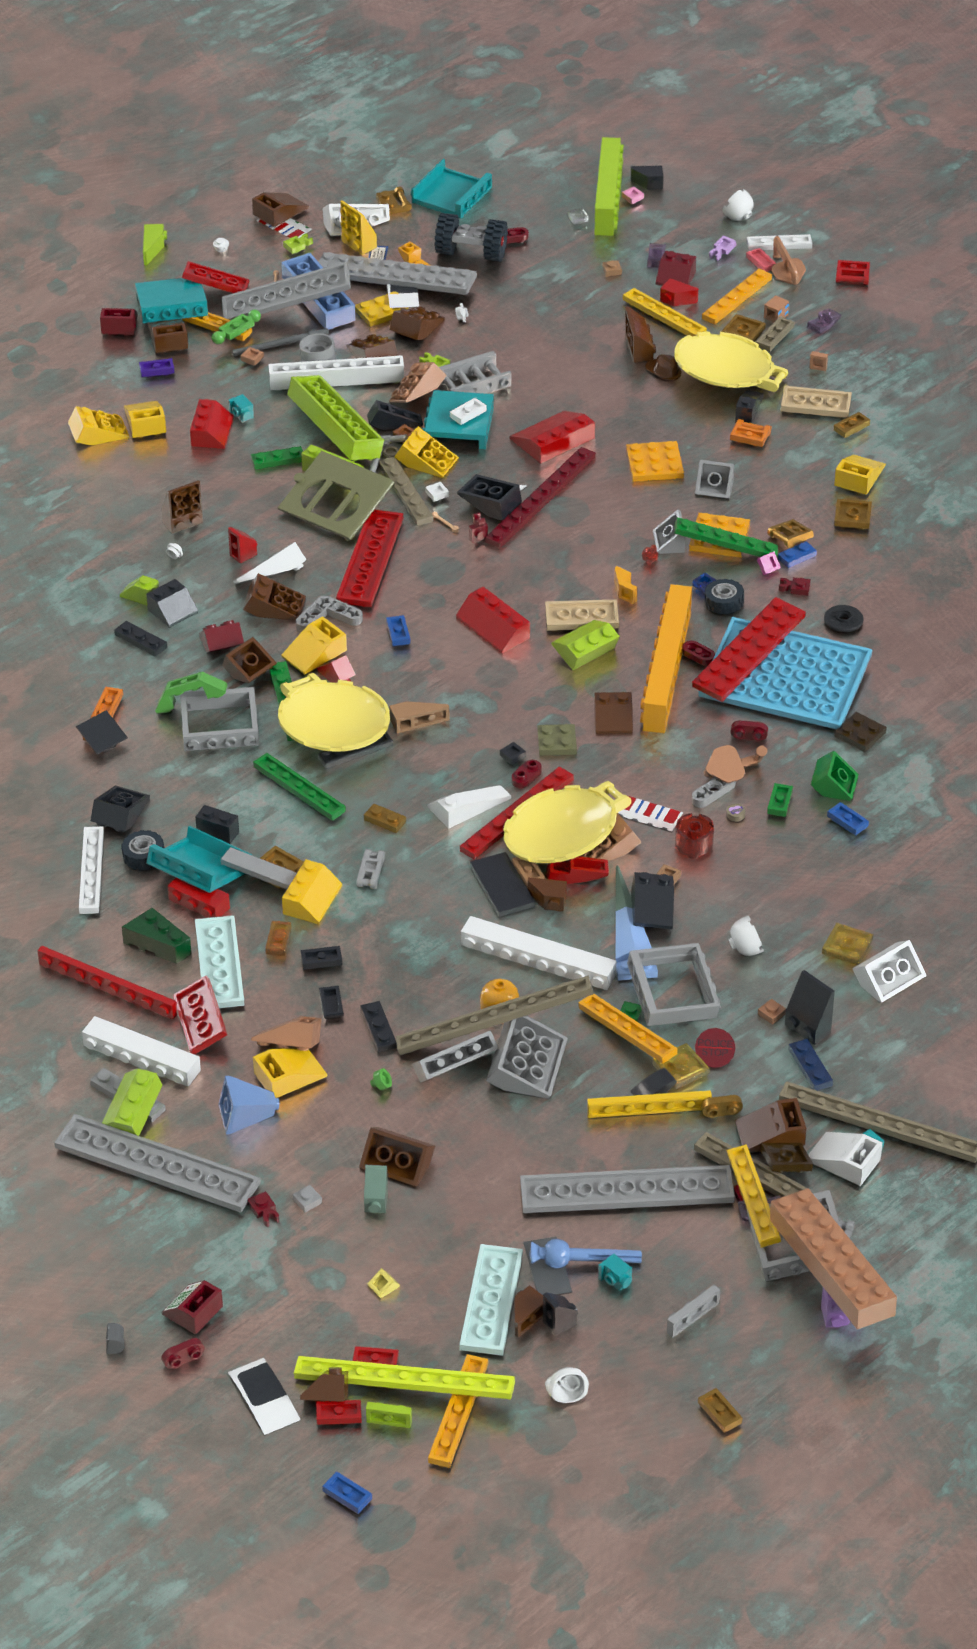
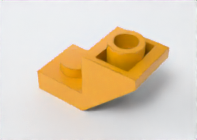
(411, 253)
(623, 585)

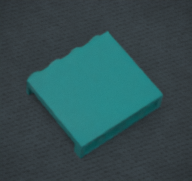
(450, 190)
(171, 299)
(438, 420)
(195, 860)

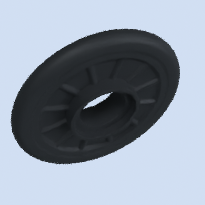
(833, 615)

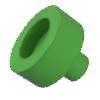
(381, 1079)

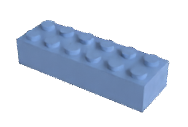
(328, 310)

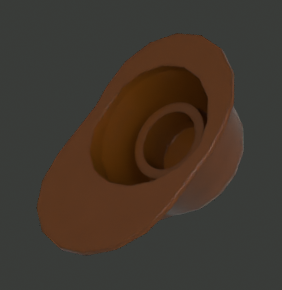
(664, 367)

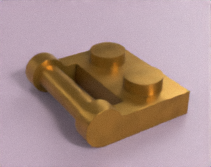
(388, 197)
(796, 531)

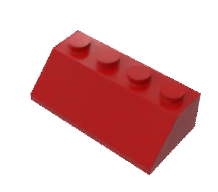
(493, 620)

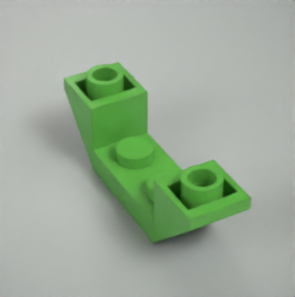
(212, 686)

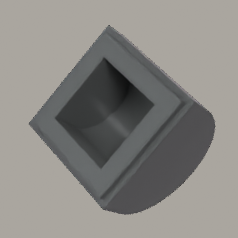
(114, 1338)

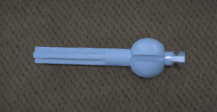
(558, 1254)

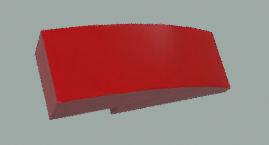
(578, 870)

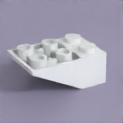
(847, 1155)

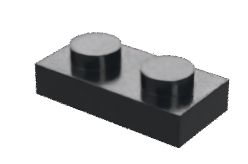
(321, 957)

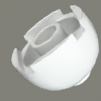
(739, 206)
(745, 938)

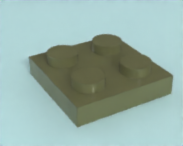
(557, 739)

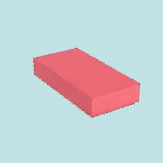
(760, 259)

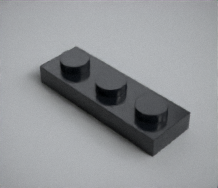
(140, 638)
(378, 1026)

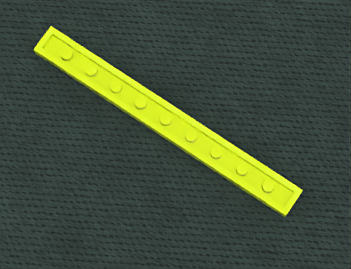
(410, 1377)

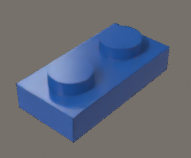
(797, 554)
(398, 630)
(848, 818)
(347, 1492)

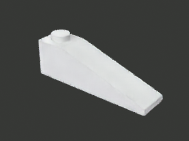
(374, 214)
(282, 561)
(464, 805)

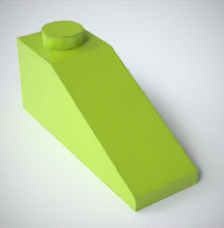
(153, 241)

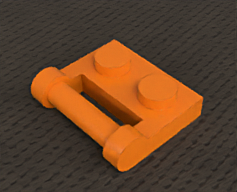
(750, 433)

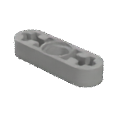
(703, 796)

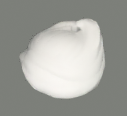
(567, 1385)

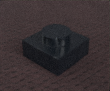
(512, 753)

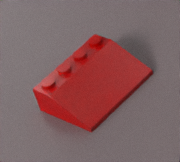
(555, 435)

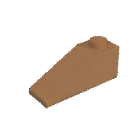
(414, 715)

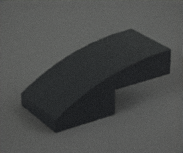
(656, 1083)

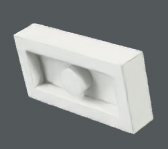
(468, 411)

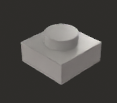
(307, 1198)

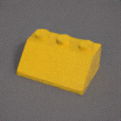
(310, 892)

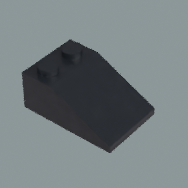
(491, 496)
(118, 808)
(652, 900)
(810, 1008)

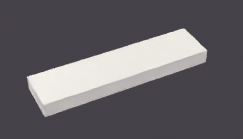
(789, 242)

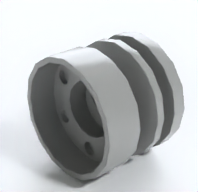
(317, 348)

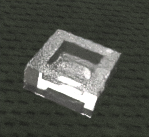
(577, 216)

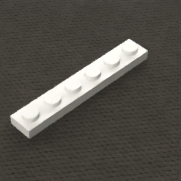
(91, 870)

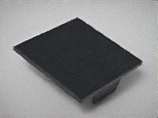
(102, 732)

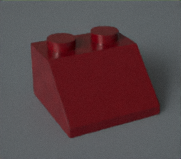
(677, 267)

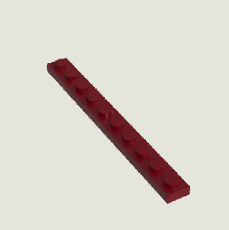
(540, 497)

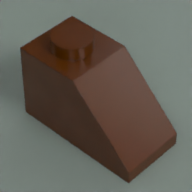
(548, 893)
(527, 1309)
(328, 1387)

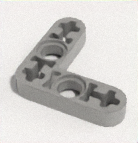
(327, 606)

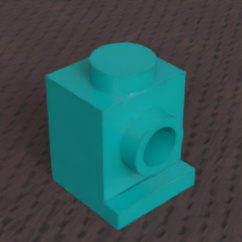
(241, 408)
(615, 1272)

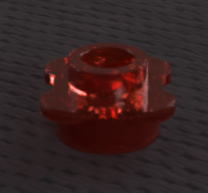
(650, 554)

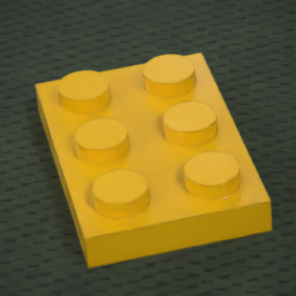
(376, 310)

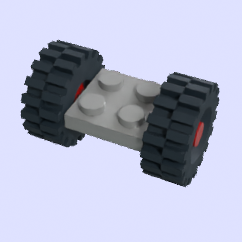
(450, 233)

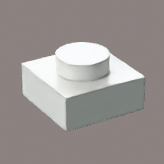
(437, 491)

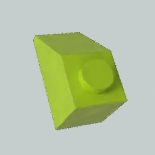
(137, 589)

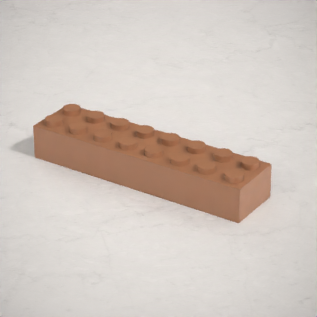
(833, 1258)

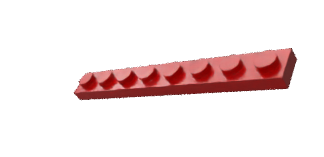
(494, 830)
(107, 982)

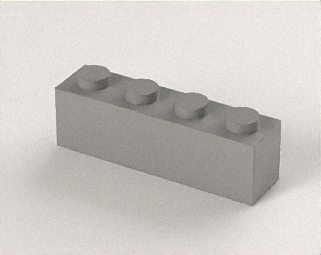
(455, 1056)

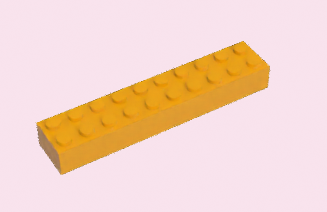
(666, 659)

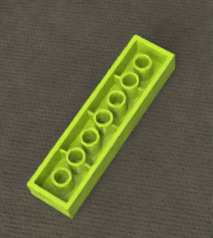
(609, 186)
(335, 417)

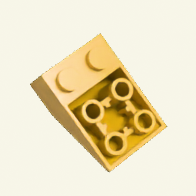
(356, 230)
(145, 418)
(96, 427)
(426, 454)
(857, 473)
(315, 645)
(286, 1070)

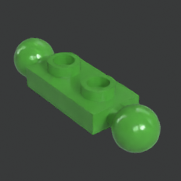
(236, 326)

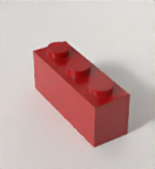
(197, 900)

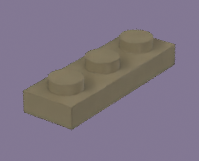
(775, 333)

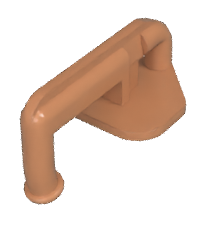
(790, 269)
(728, 766)

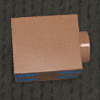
(776, 308)

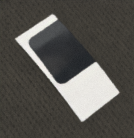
(406, 298)
(264, 1395)

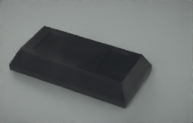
(331, 1002)

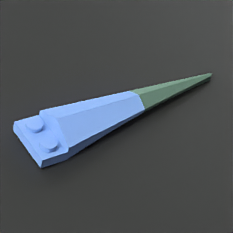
(627, 935)

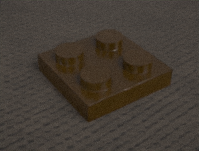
(860, 731)
(786, 1157)

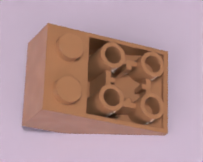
(420, 380)
(617, 843)
(298, 1032)

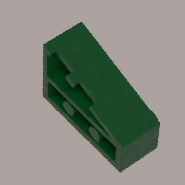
(157, 934)

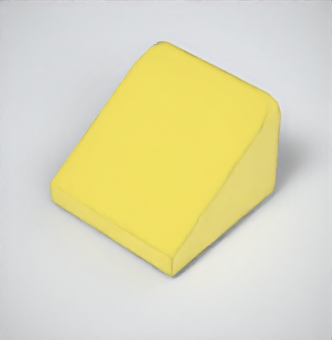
(383, 1283)

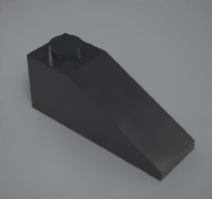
(748, 406)
(392, 417)

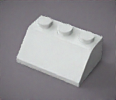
(890, 971)

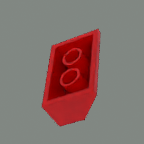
(210, 425)

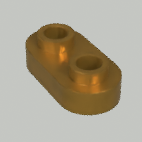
(721, 1106)

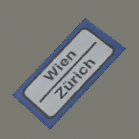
(379, 252)

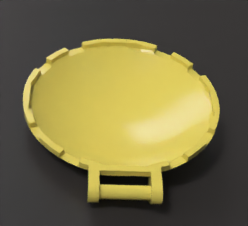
(728, 361)
(332, 714)
(563, 822)

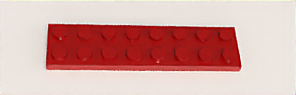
(370, 558)
(748, 649)

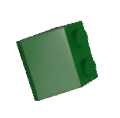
(834, 777)

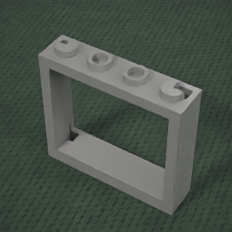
(219, 739)
(673, 954)
(790, 1265)

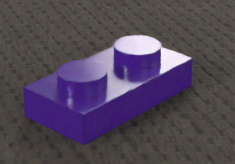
(156, 367)

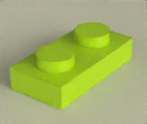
(389, 1414)

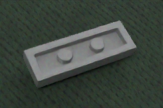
(693, 1310)

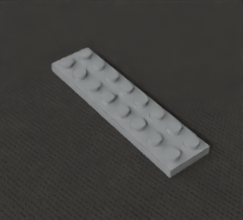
(288, 291)

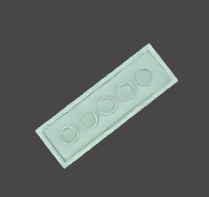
(220, 959)
(491, 1299)

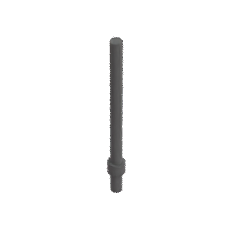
(279, 342)

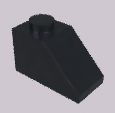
(648, 176)
(558, 1313)

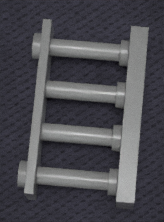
(476, 366)

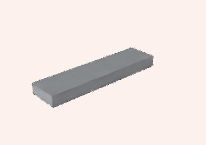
(258, 868)

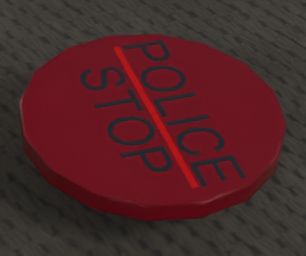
(715, 1047)

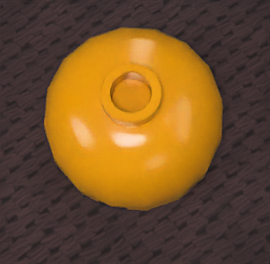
(497, 992)

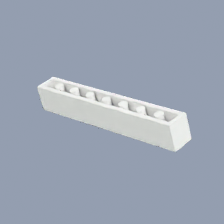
(340, 372)
(537, 952)

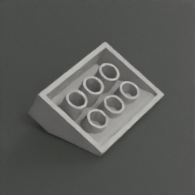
(527, 1058)

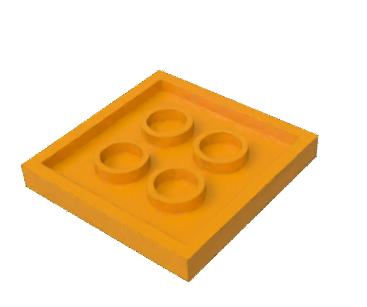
(654, 461)
(731, 524)

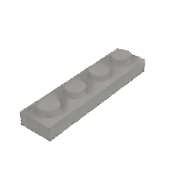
(108, 1084)

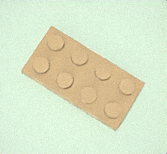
(816, 401)
(574, 614)

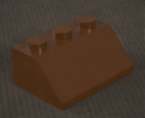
(638, 336)
(404, 1156)

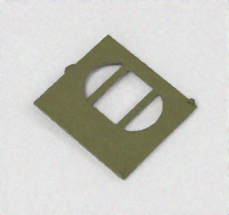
(334, 470)

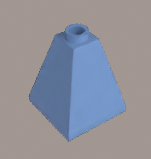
(244, 1104)

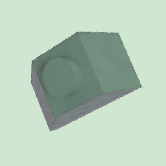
(375, 1189)

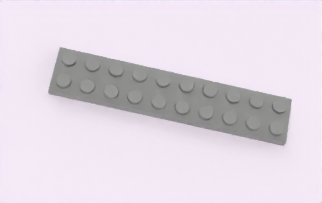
(403, 273)
(157, 1163)
(626, 1189)

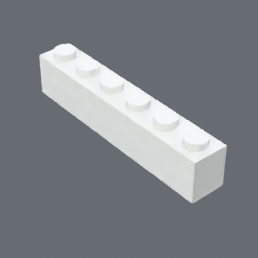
(141, 1051)

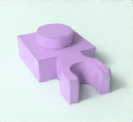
(722, 246)

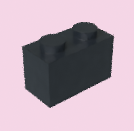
(217, 823)

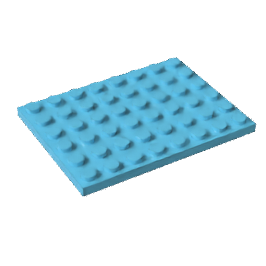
(801, 678)

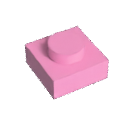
(632, 195)

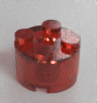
(694, 835)

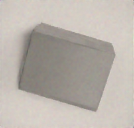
(715, 479)
(665, 538)

